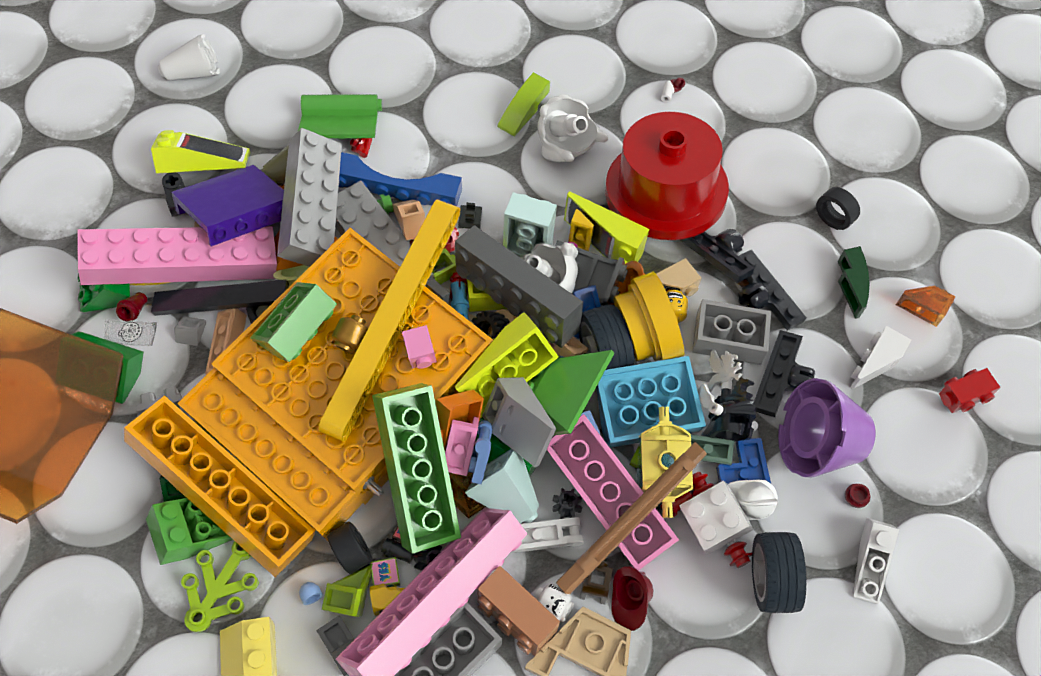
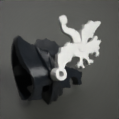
(731, 413)

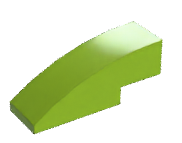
(524, 104)

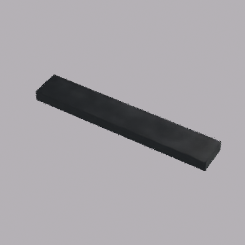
(217, 297)

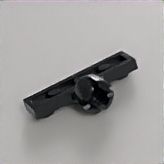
(722, 252)
(767, 292)
(781, 373)

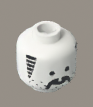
(555, 601)

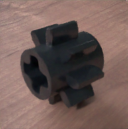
(571, 498)
(425, 556)

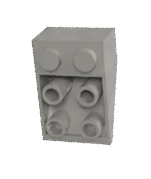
(519, 419)

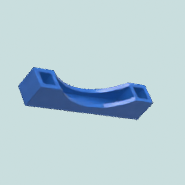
(425, 190)

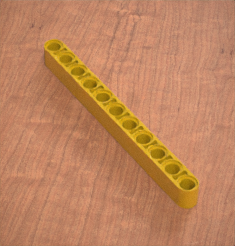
(389, 321)

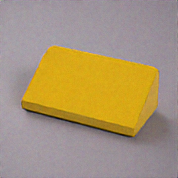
(581, 231)

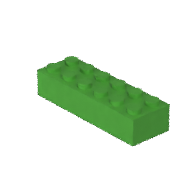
(416, 467)

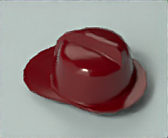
(631, 597)

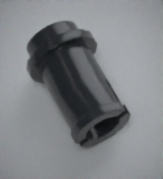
(395, 549)

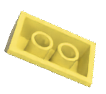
(249, 648)

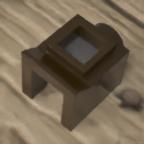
(597, 583)

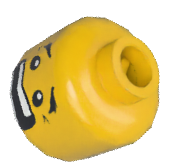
(679, 304)

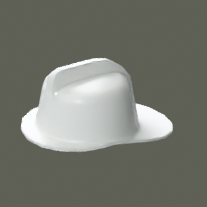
(755, 497)

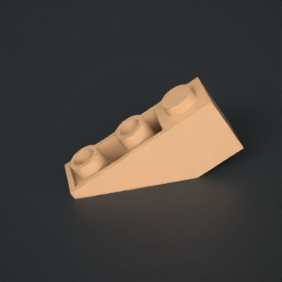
(410, 217)

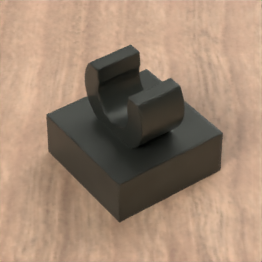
(470, 216)

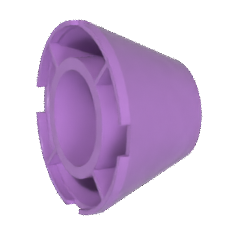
(823, 430)

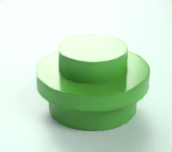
(386, 203)

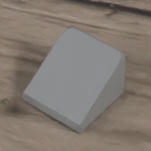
(189, 330)

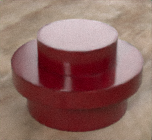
(857, 495)

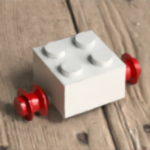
(717, 519)

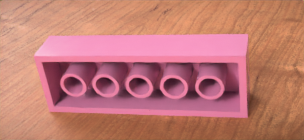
(609, 490)

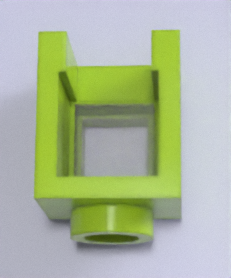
(444, 267)

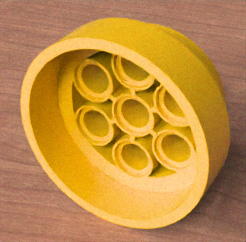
(650, 319)

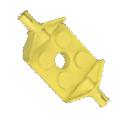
(661, 440)

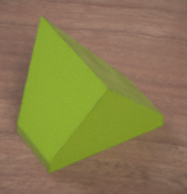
(348, 594)

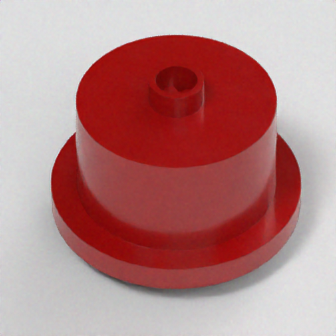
(669, 176)

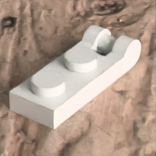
(550, 534)

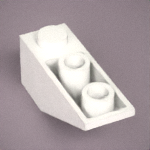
(884, 355)
(874, 559)

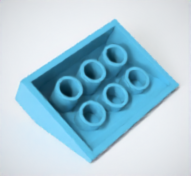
(633, 393)

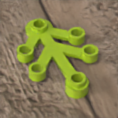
(216, 589)

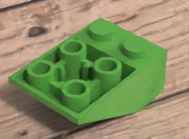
(182, 530)

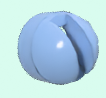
(310, 593)

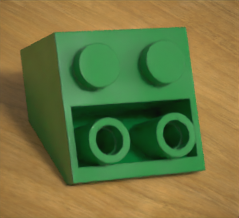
(101, 296)

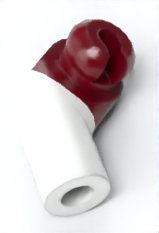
(670, 87)

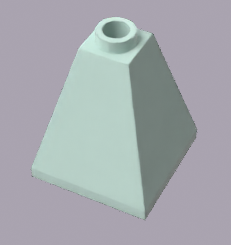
(507, 487)

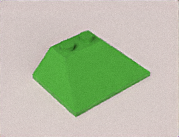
(567, 387)

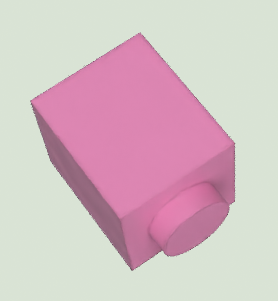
(419, 347)

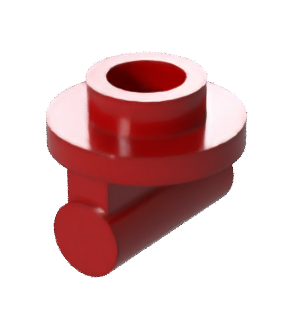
(361, 146)

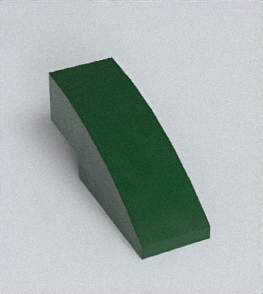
(854, 279)

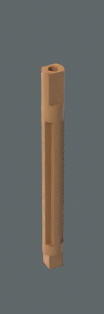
(631, 519)

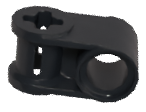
(172, 182)

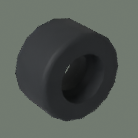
(349, 547)

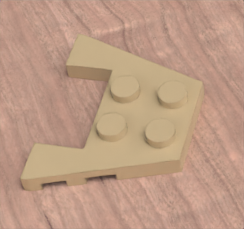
(588, 642)

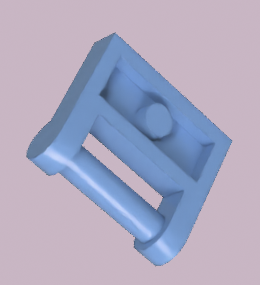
(481, 452)

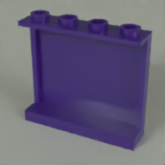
(232, 203)

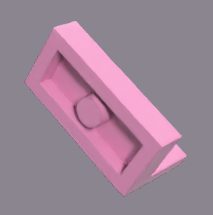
(461, 446)

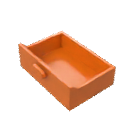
(458, 407)

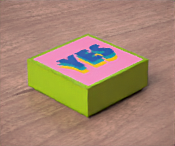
(385, 572)

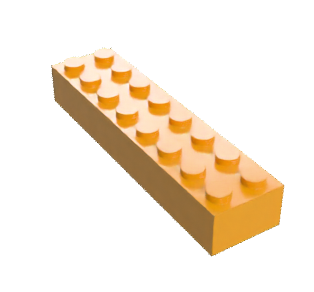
(219, 485)

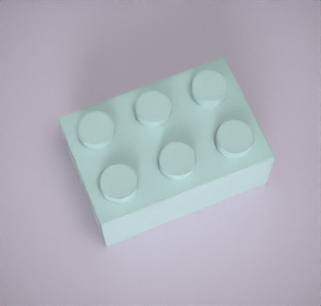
(528, 223)

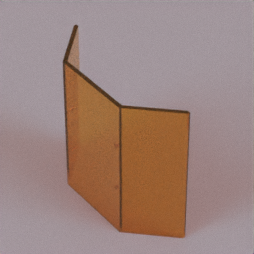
(51, 410)

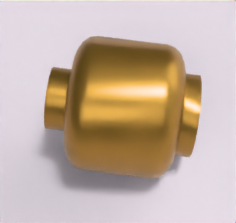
(349, 333)

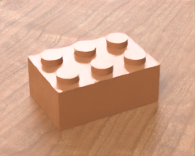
(516, 611)

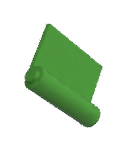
(341, 115)

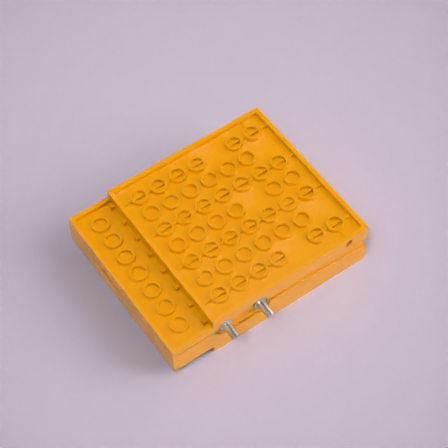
(273, 407)

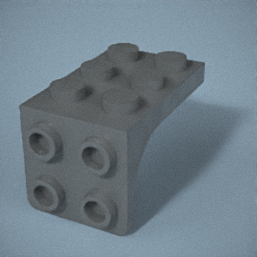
(601, 272)

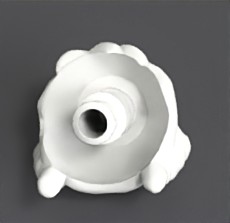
(567, 129)
(556, 263)

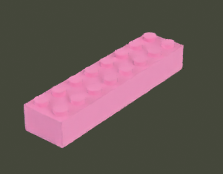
(172, 256)
(433, 596)

